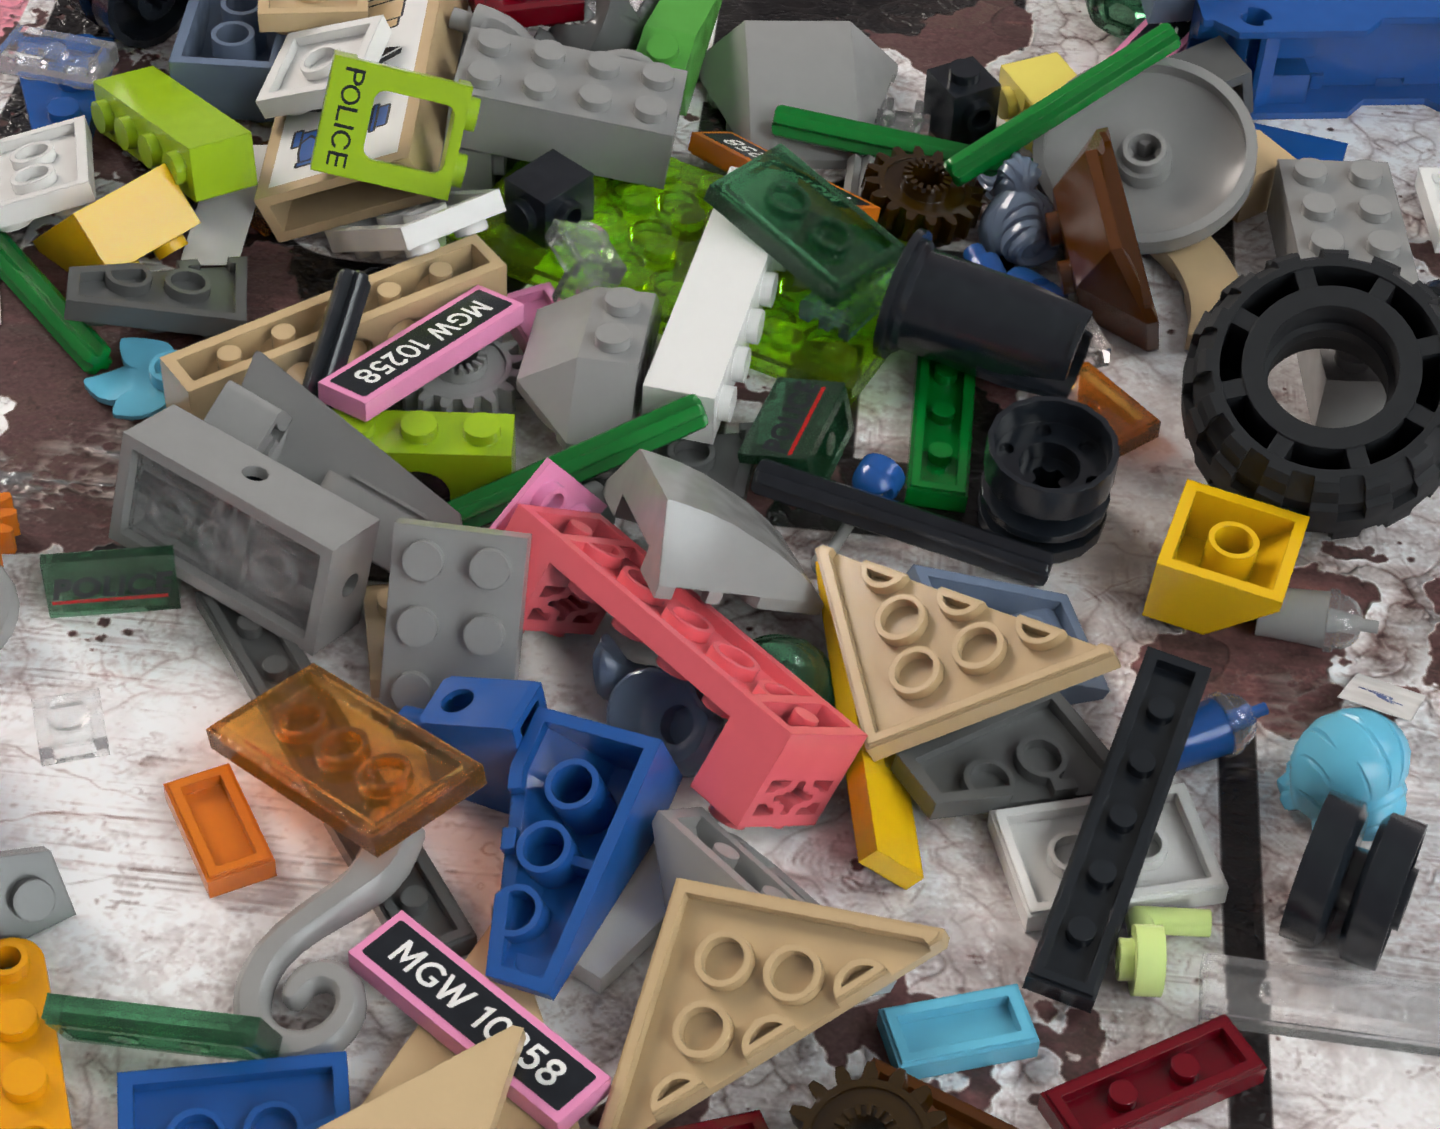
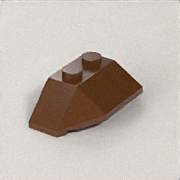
(1101, 245)

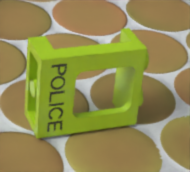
(346, 119)

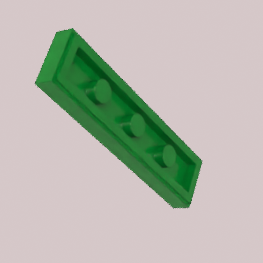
(940, 437)

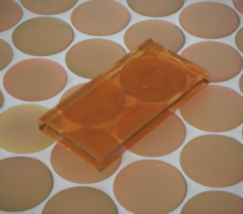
(346, 758)

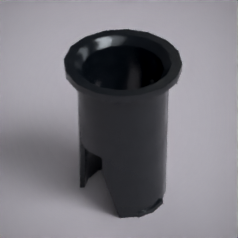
(981, 322)

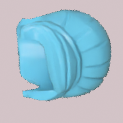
(1351, 754)

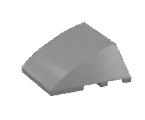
(797, 65)
(706, 538)

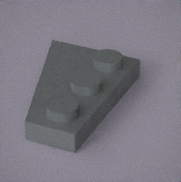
(1005, 762)

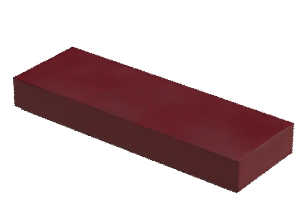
(1158, 1082)

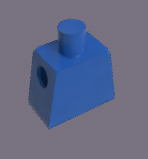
(485, 722)

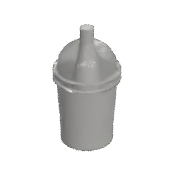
(1317, 620)

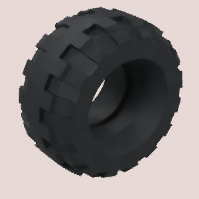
(1262, 452)

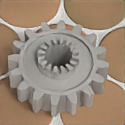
(475, 385)

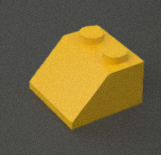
(123, 225)
(1223, 560)

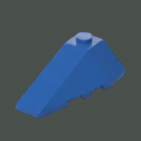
(571, 842)

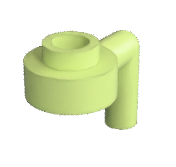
(1143, 955)

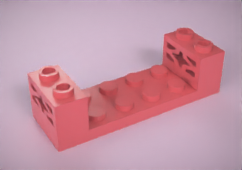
(781, 738)

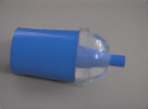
(1221, 728)

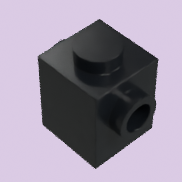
(961, 100)
(548, 191)

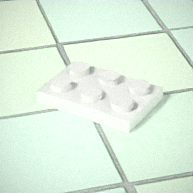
(46, 173)
(418, 227)

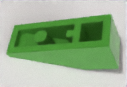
(679, 37)

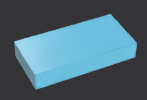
(958, 1032)

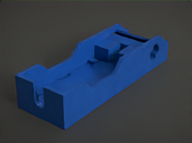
(1328, 53)

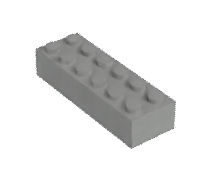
(1339, 208)

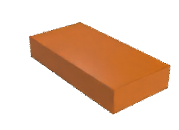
(219, 830)

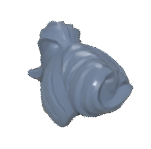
(1016, 215)
(655, 705)

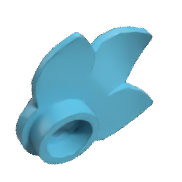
(138, 385)

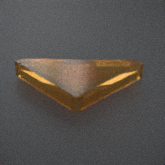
(1125, 415)

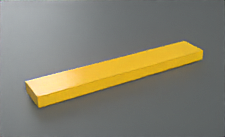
(877, 799)

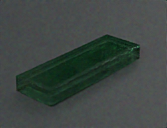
(161, 1028)

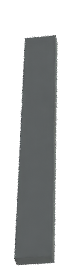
(263, 662)

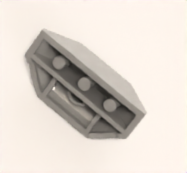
(589, 361)
(700, 850)

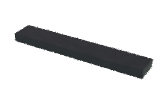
(1117, 831)

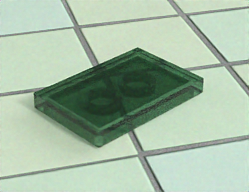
(805, 224)

